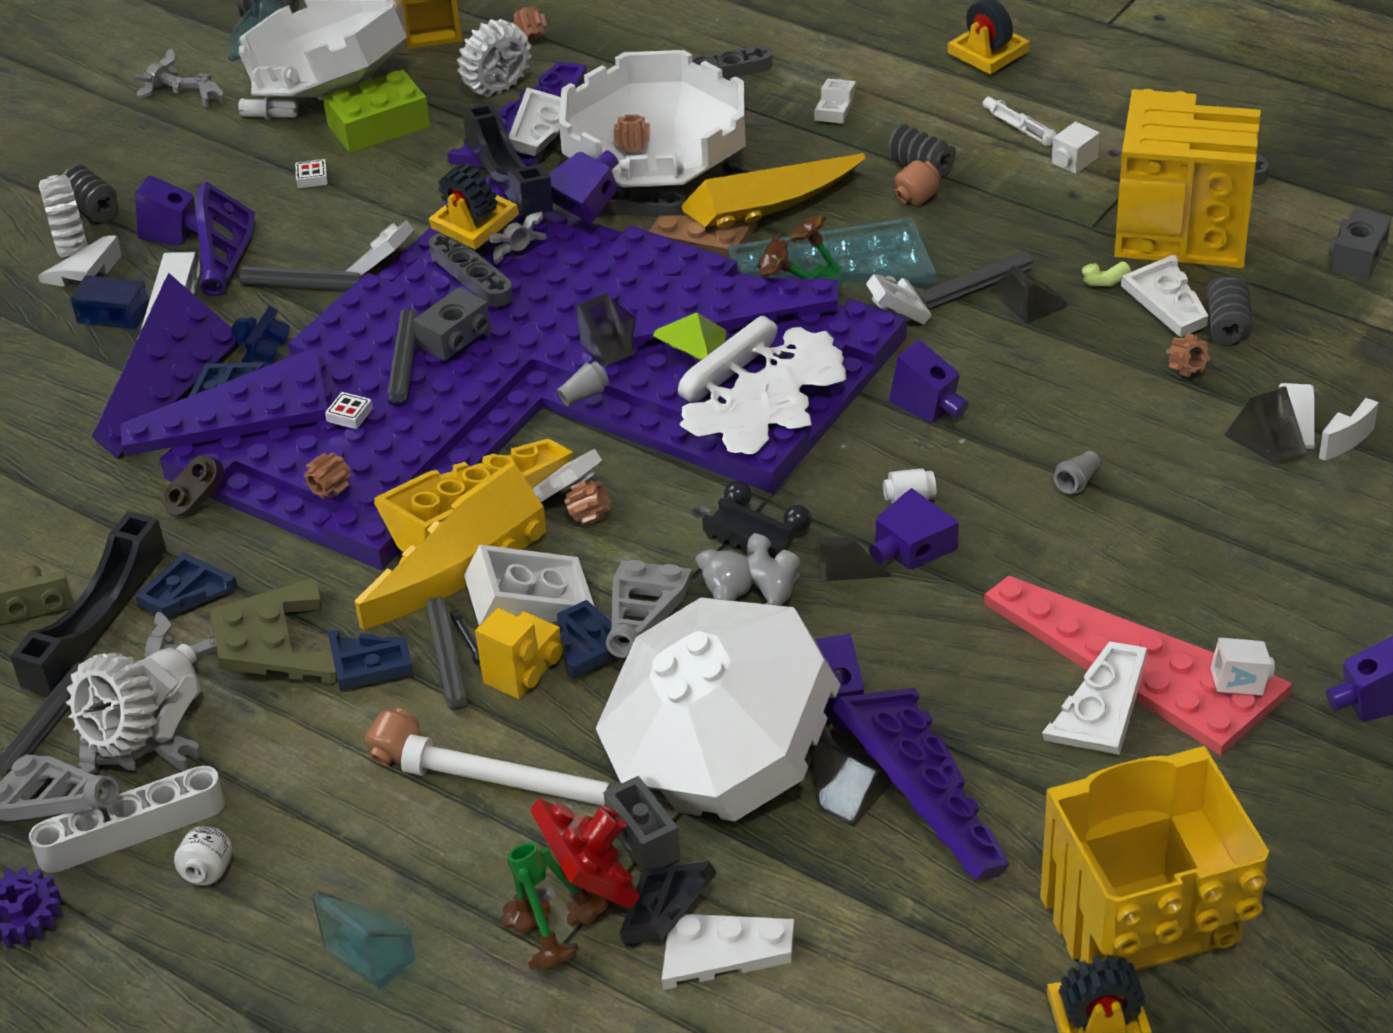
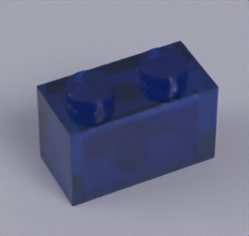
(110, 302)

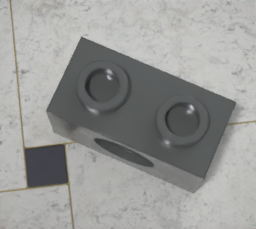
(1360, 242)
(451, 324)
(650, 832)

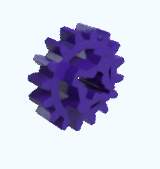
(27, 905)

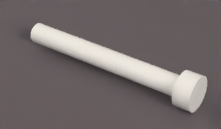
(420, 756)

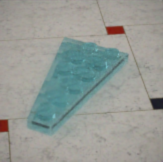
(861, 250)

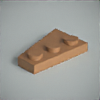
(708, 238)

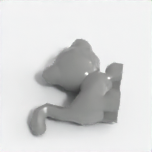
(732, 574)

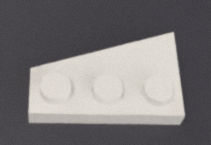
(535, 122)
(1167, 295)
(1103, 703)
(717, 944)

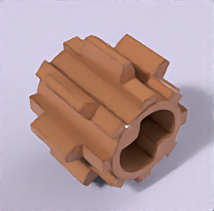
(531, 23)
(631, 132)
(1188, 355)
(327, 475)
(588, 501)

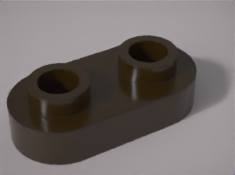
(192, 486)

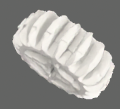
(494, 57)
(62, 215)
(112, 704)

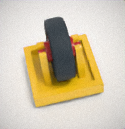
(989, 38)

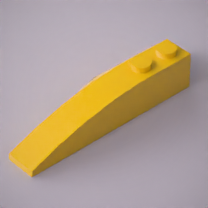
(764, 192)
(428, 498)
(493, 513)

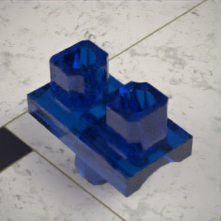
(256, 336)

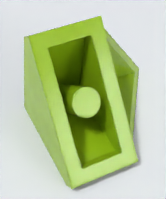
(693, 335)

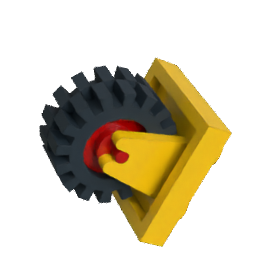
(471, 207)
(1099, 998)

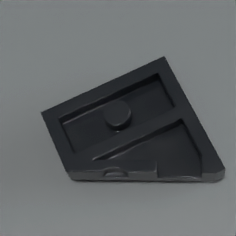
(663, 899)

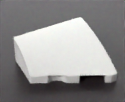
(94, 258)

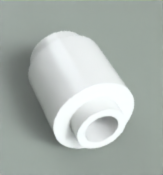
(901, 481)

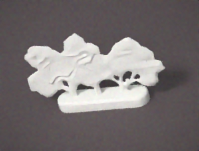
(760, 396)

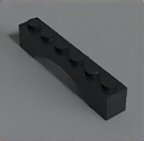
(489, 140)
(126, 560)

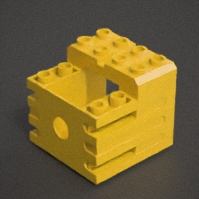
(1186, 180)
(1151, 861)

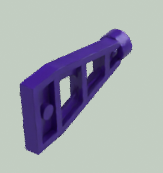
(236, 218)

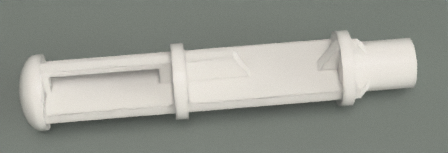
(1020, 121)

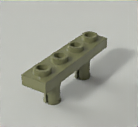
(34, 595)

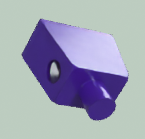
(584, 184)
(164, 212)
(926, 384)
(914, 532)
(841, 655)
(1367, 683)

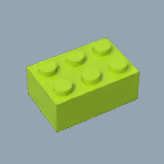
(376, 110)

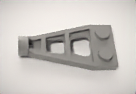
(642, 578)
(33, 771)

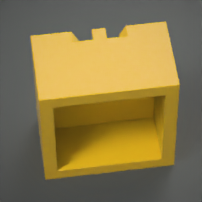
(431, 22)

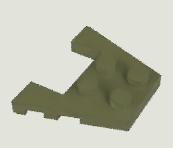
(255, 637)

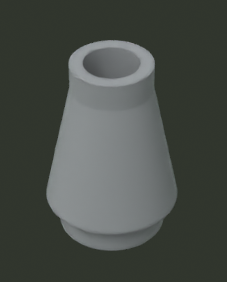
(583, 384)
(1075, 473)

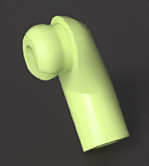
(1108, 278)

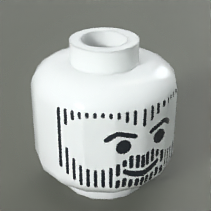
(203, 855)

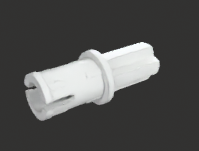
(267, 108)

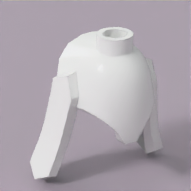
(179, 665)

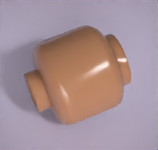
(917, 183)
(389, 734)

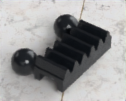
(739, 523)

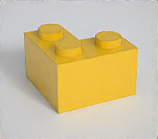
(516, 650)

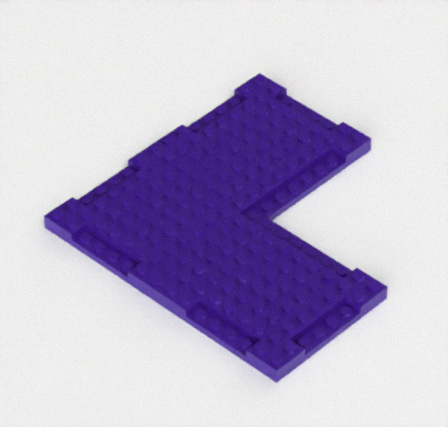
(507, 375)

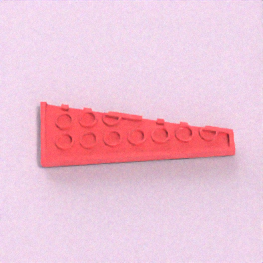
(1176, 674)

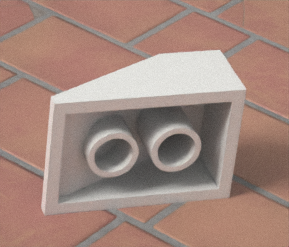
(524, 582)

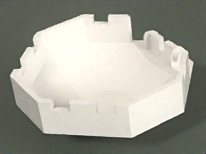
(321, 46)
(690, 111)
(719, 706)

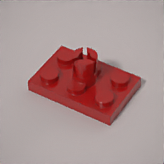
(586, 849)

